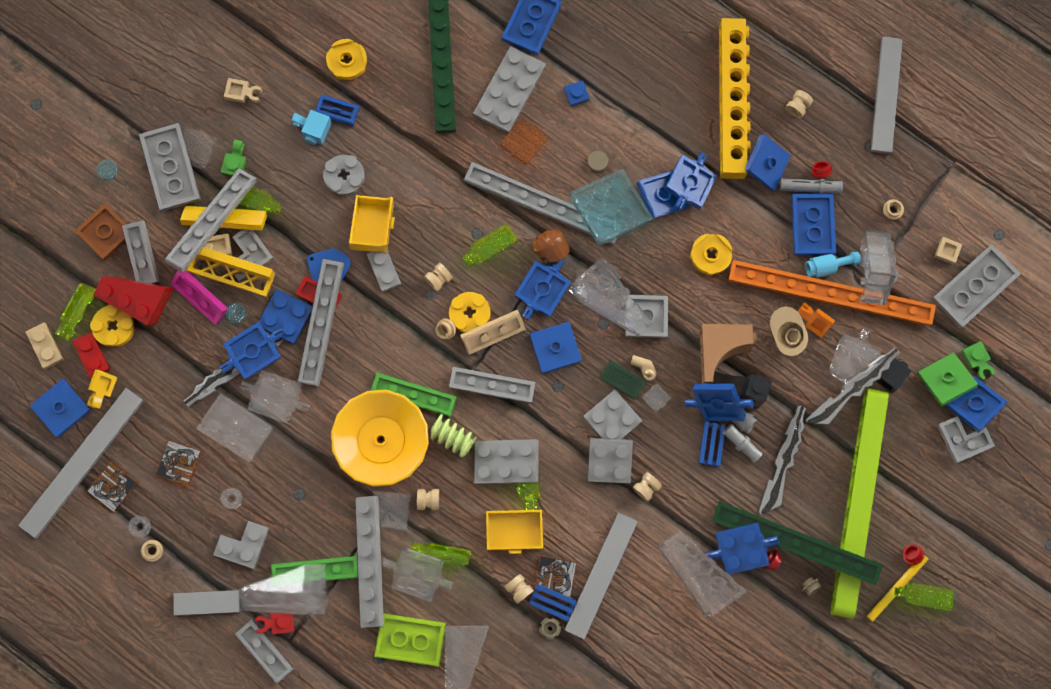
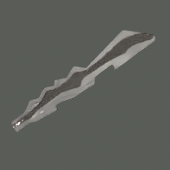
(213, 381)
(854, 387)
(774, 490)

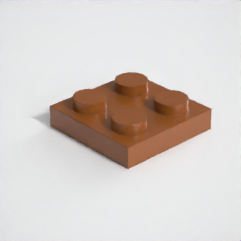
(103, 231)

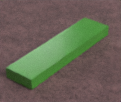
(421, 396)
(336, 568)

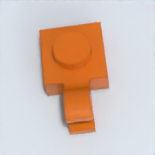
(817, 322)

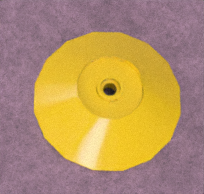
(373, 416)

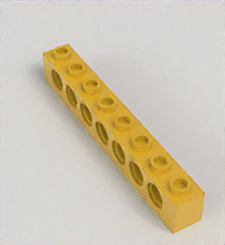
(733, 29)

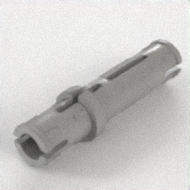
(816, 186)

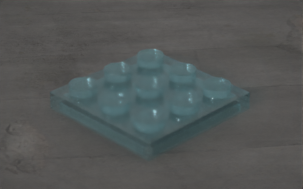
(610, 207)

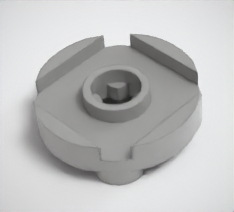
(334, 168)

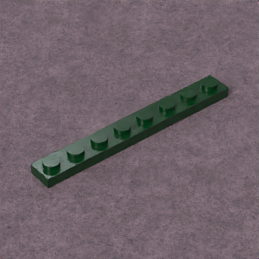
(442, 66)
(802, 544)

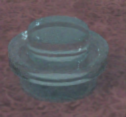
(107, 169)
(235, 312)

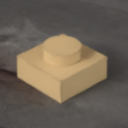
(948, 250)

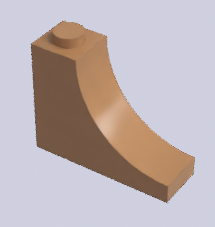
(721, 342)

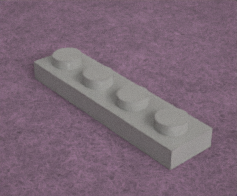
(492, 385)

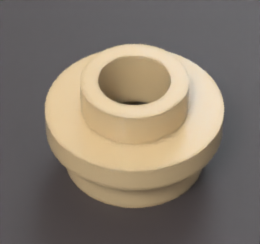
(895, 204)
(445, 329)
(146, 547)

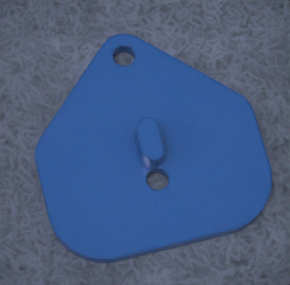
(331, 254)

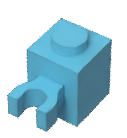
(313, 127)

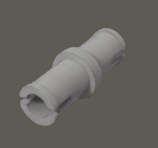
(742, 443)

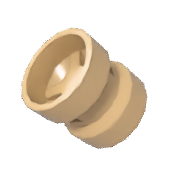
(800, 102)
(438, 277)
(647, 486)
(428, 499)
(518, 588)

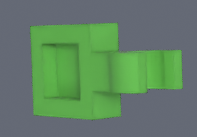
(234, 161)

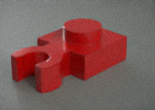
(278, 623)

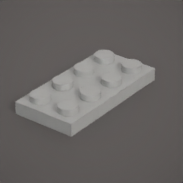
(509, 89)
(170, 167)
(976, 286)

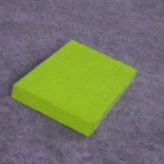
(410, 640)

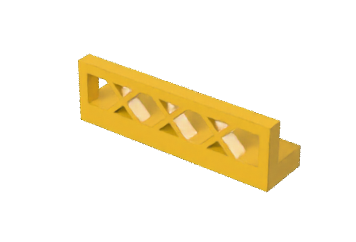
(238, 265)

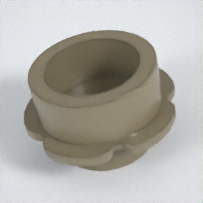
(811, 586)
(555, 628)

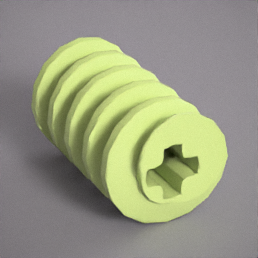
(452, 436)

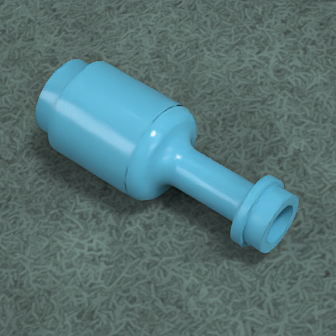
(828, 264)

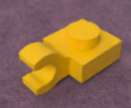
(101, 385)

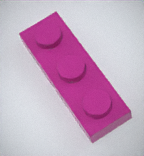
(199, 296)

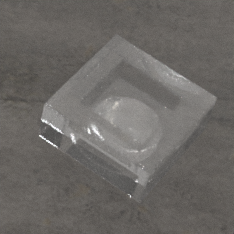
(656, 398)

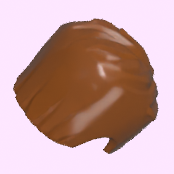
(551, 245)

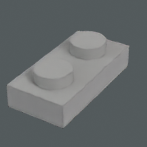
(384, 270)

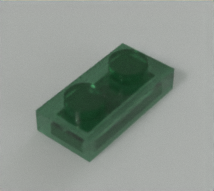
(622, 379)

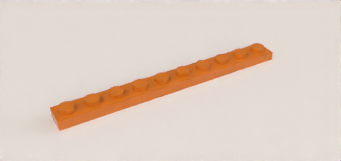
(828, 292)

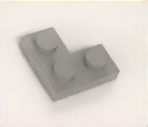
(253, 251)
(960, 444)
(245, 551)

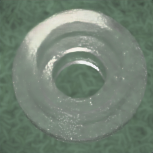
(225, 495)
(133, 526)

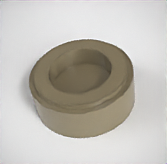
(597, 161)

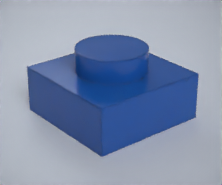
(576, 93)

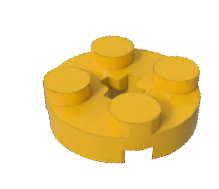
(341, 69)
(709, 265)
(475, 302)
(112, 338)

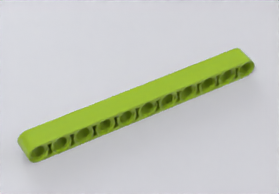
(860, 497)

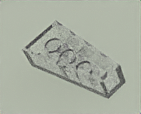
(700, 574)

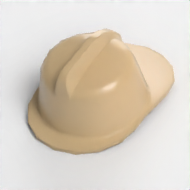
(789, 331)

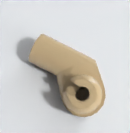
(646, 366)

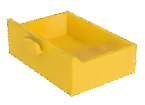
(371, 224)
(514, 530)

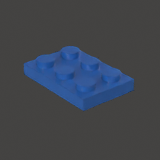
(531, 24)
(813, 224)

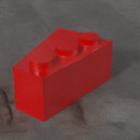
(134, 298)

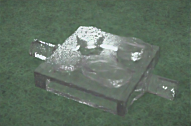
(853, 357)
(274, 396)
(417, 574)

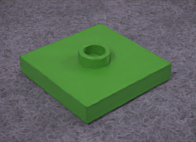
(947, 379)

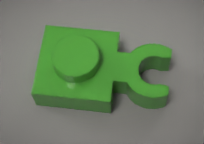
(977, 357)

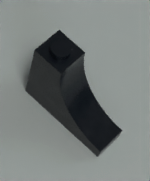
(747, 386)

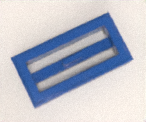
(353, 116)
(714, 426)
(548, 609)

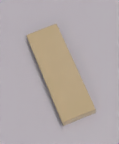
(493, 332)

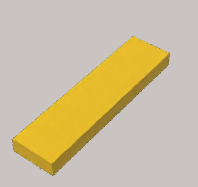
(237, 219)

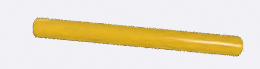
(889, 596)

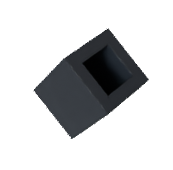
(895, 375)

